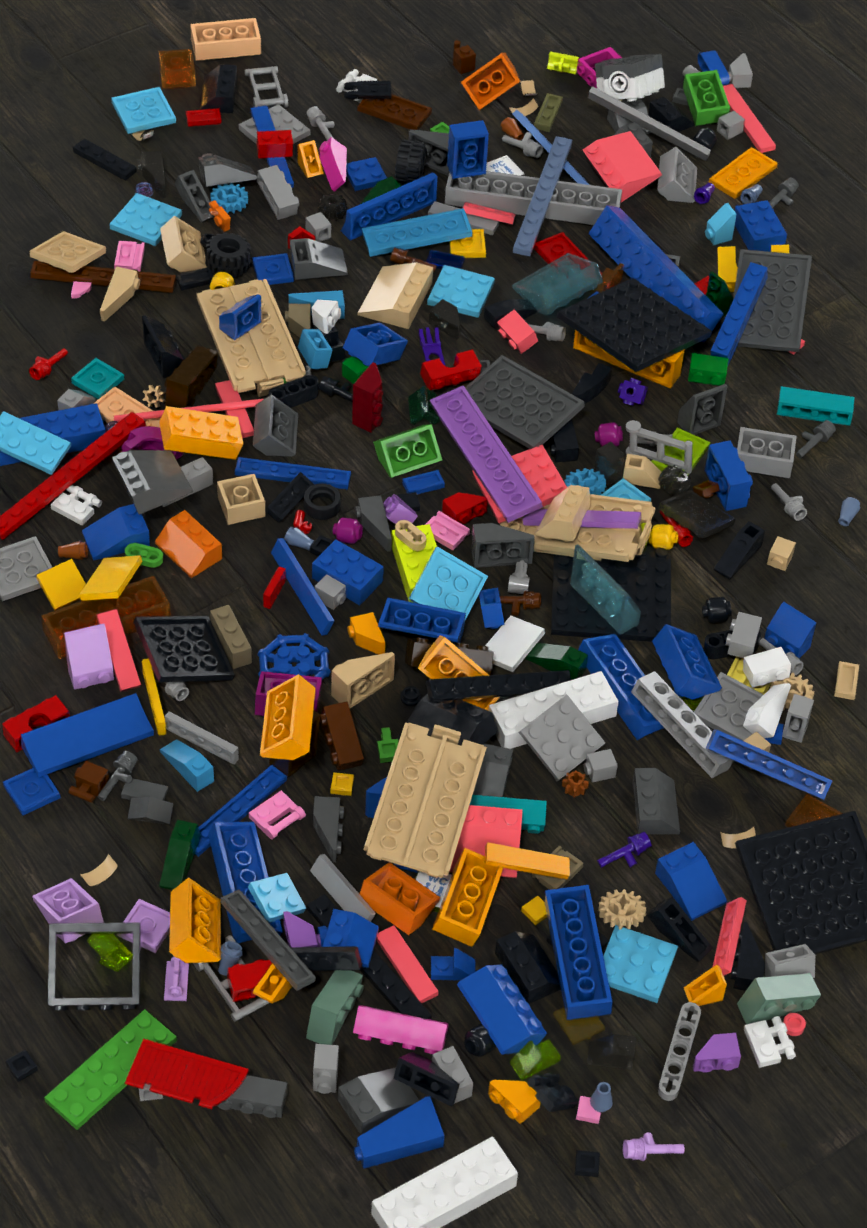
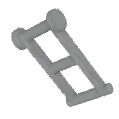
(283, 99)
(635, 429)
(222, 986)

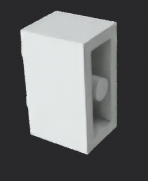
(766, 667)

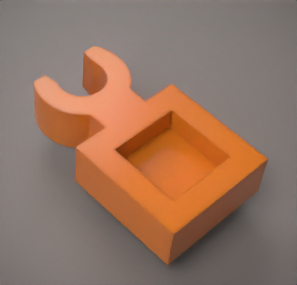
(220, 216)

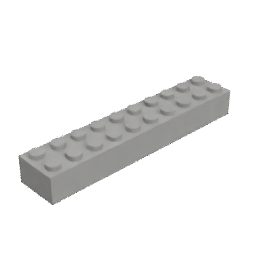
(514, 193)

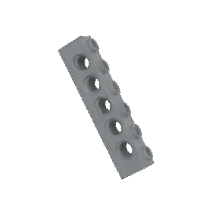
(680, 722)

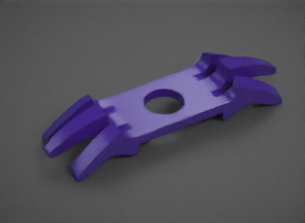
(430, 347)

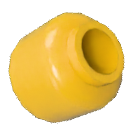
(221, 280)
(663, 536)

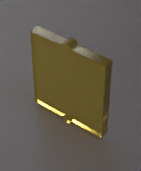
(578, 1029)

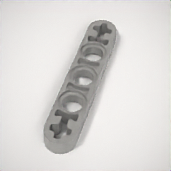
(679, 1060)

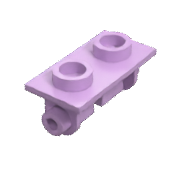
(176, 980)

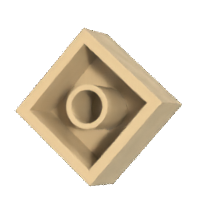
(241, 499)

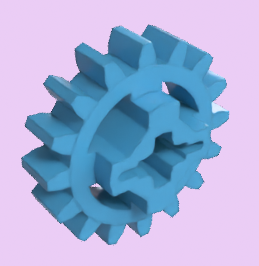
(230, 197)
(589, 479)

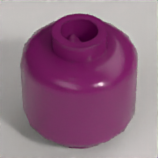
(609, 433)
(348, 530)

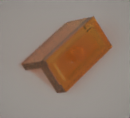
(610, 279)

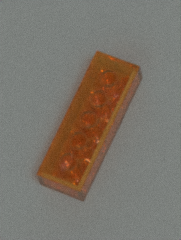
(137, 600)

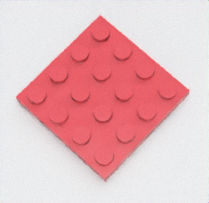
(540, 474)

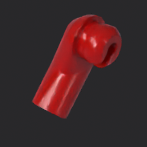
(299, 522)

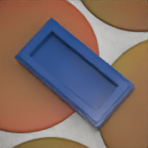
(423, 482)

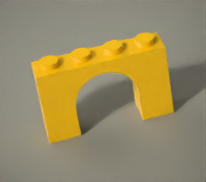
(727, 263)

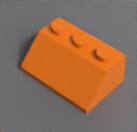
(491, 80)
(189, 544)
(398, 898)

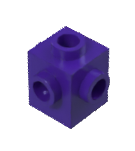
(638, 395)

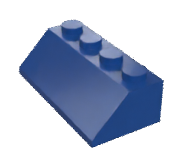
(422, 620)
(685, 663)
(501, 1009)

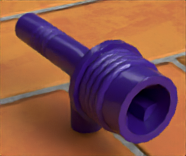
(637, 845)

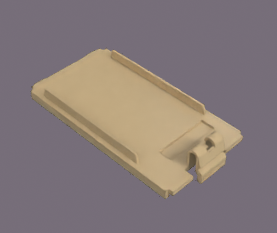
(261, 353)
(599, 543)
(425, 800)

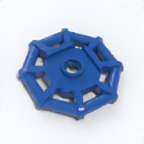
(298, 654)

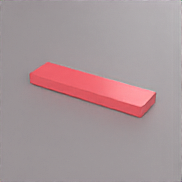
(227, 394)
(120, 653)
(729, 935)
(406, 964)

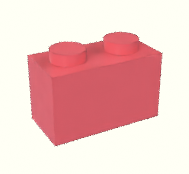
(517, 331)

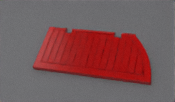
(184, 1074)

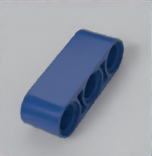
(711, 61)

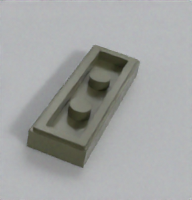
(548, 112)

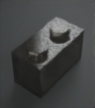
(610, 462)

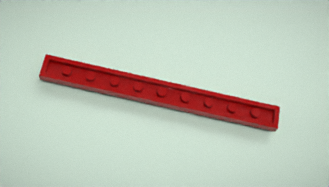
(68, 474)

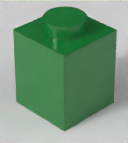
(353, 368)

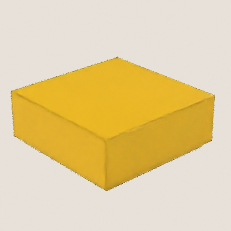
(342, 784)
(535, 910)

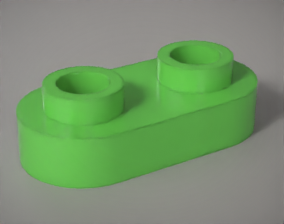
(150, 556)

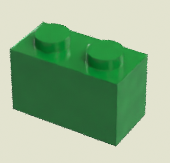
(708, 369)

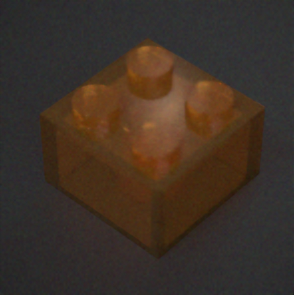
(177, 68)

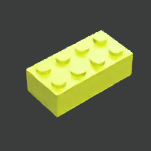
(412, 562)

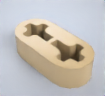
(410, 535)

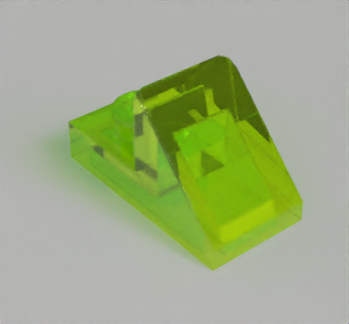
(112, 951)
(534, 1058)

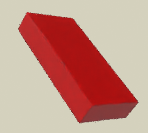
(203, 117)
(274, 587)

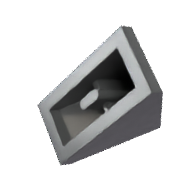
(150, 810)

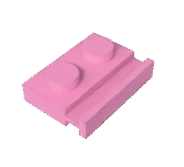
(129, 255)
(447, 530)

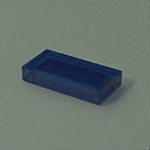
(441, 259)

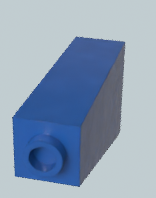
(401, 1136)

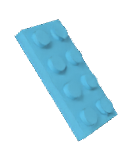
(31, 443)

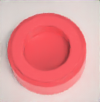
(795, 1024)

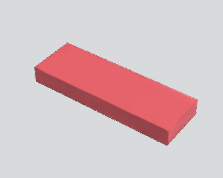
(489, 213)

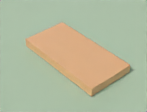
(119, 403)

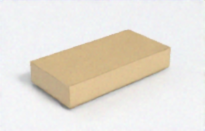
(846, 680)

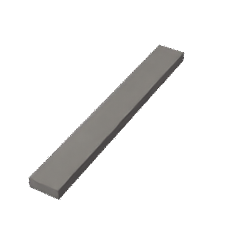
(649, 123)

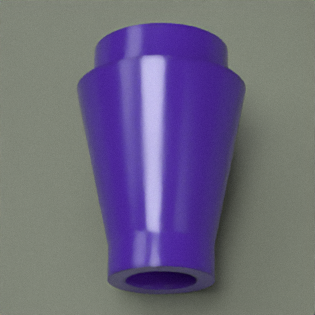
(703, 194)

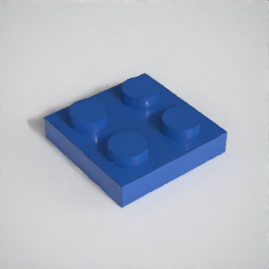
(364, 173)

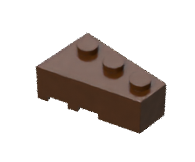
(341, 736)

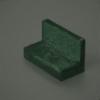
(421, 407)

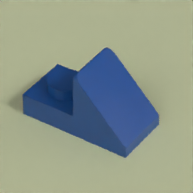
(453, 967)

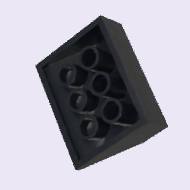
(472, 721)

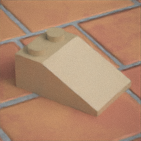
(361, 677)

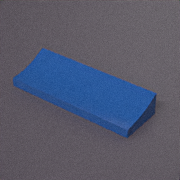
(391, 206)
(621, 672)
(86, 735)
(238, 863)

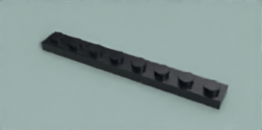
(492, 685)
(378, 971)

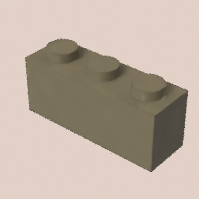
(231, 636)

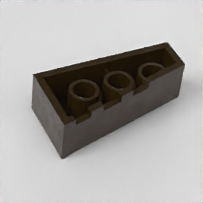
(190, 377)
(480, 655)

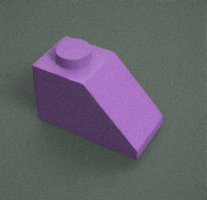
(299, 932)

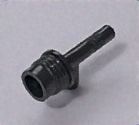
(330, 387)

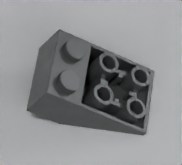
(316, 259)

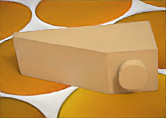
(119, 291)

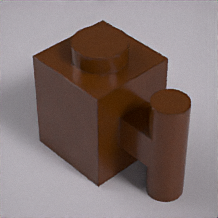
(463, 58)
(89, 781)

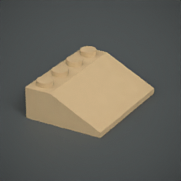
(397, 294)

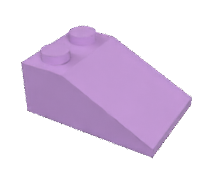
(88, 656)
(68, 904)

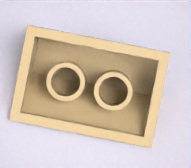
(182, 246)
(565, 514)

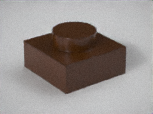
(706, 488)

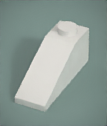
(766, 712)

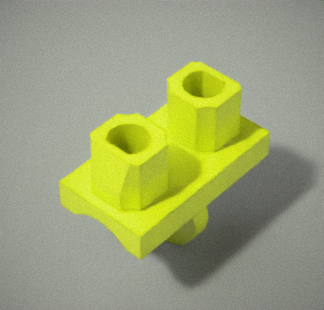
(562, 62)

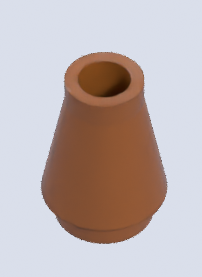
(511, 128)
(74, 550)

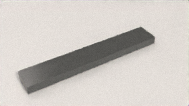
(268, 940)

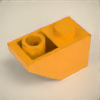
(515, 1097)

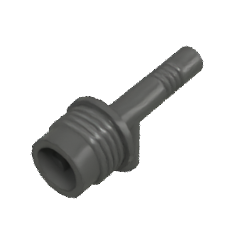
(785, 193)
(822, 433)
(123, 766)

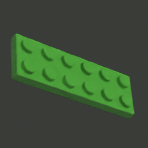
(105, 1071)

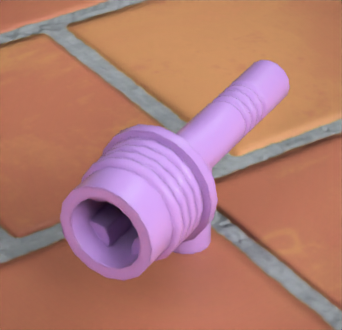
(639, 1148)

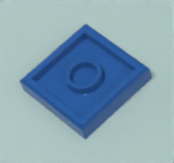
(273, 268)
(31, 791)

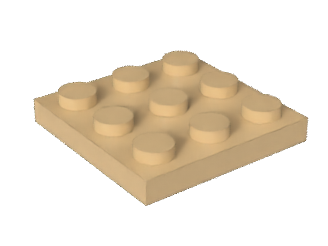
(67, 252)

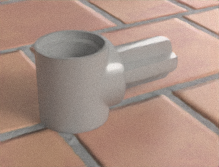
(519, 579)

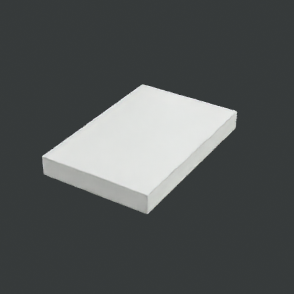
(514, 642)

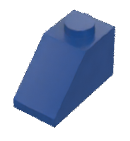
(491, 608)

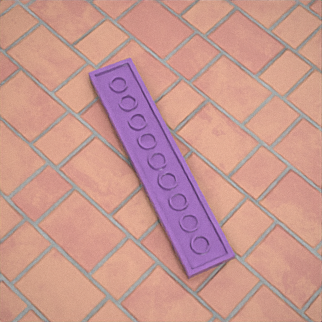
(486, 454)

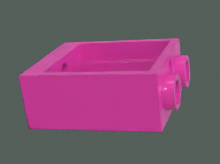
(588, 62)

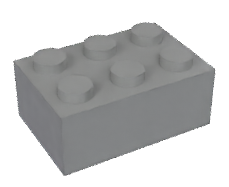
(766, 451)

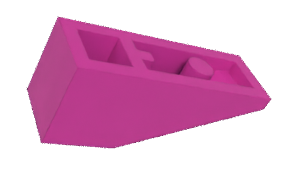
(334, 162)

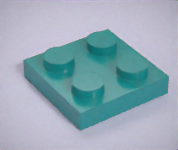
(97, 378)

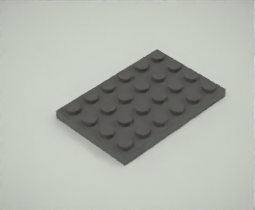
(782, 303)
(522, 402)

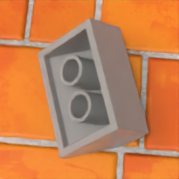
(677, 177)

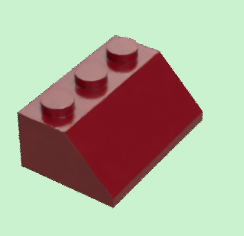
(368, 399)

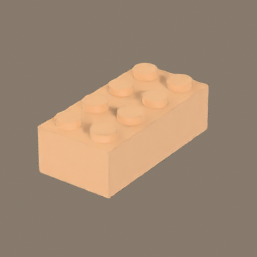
(225, 39)

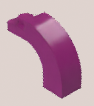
(146, 439)

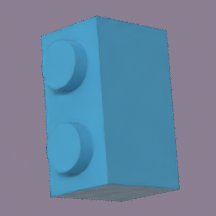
(315, 348)

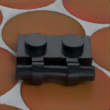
(551, 1094)

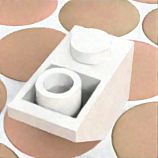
(325, 314)

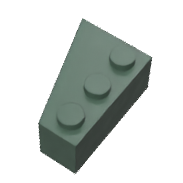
(778, 997)
(333, 1006)

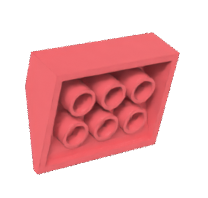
(622, 163)
(489, 825)

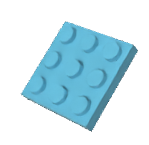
(143, 110)
(143, 219)
(463, 289)
(448, 583)
(638, 963)

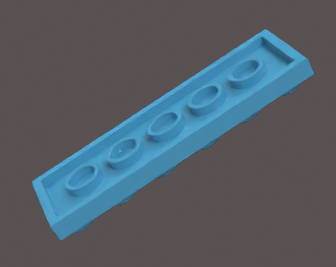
(417, 232)

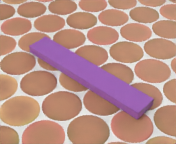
(594, 519)

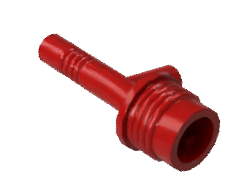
(43, 366)
(684, 535)

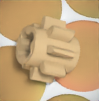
(158, 393)

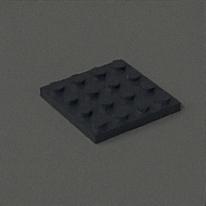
(183, 648)

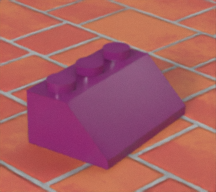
(270, 680)

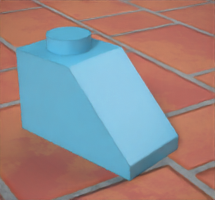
(721, 225)

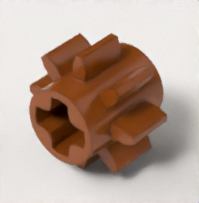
(575, 783)

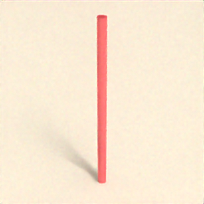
(204, 408)

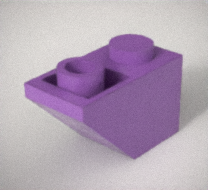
(398, 510)
(718, 1053)

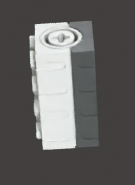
(630, 76)

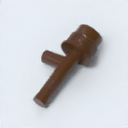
(400, 257)
(529, 600)

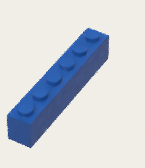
(740, 311)
(768, 764)

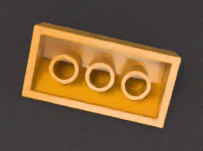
(447, 661)
(288, 719)
(195, 924)

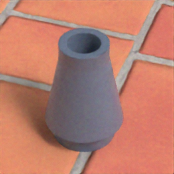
(751, 194)
(849, 509)
(297, 538)
(230, 955)
(601, 1098)

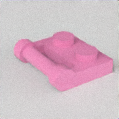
(273, 810)

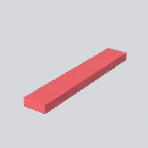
(751, 125)

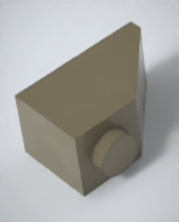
(298, 317)

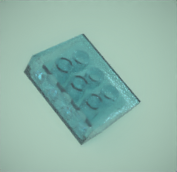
(559, 283)
(603, 592)

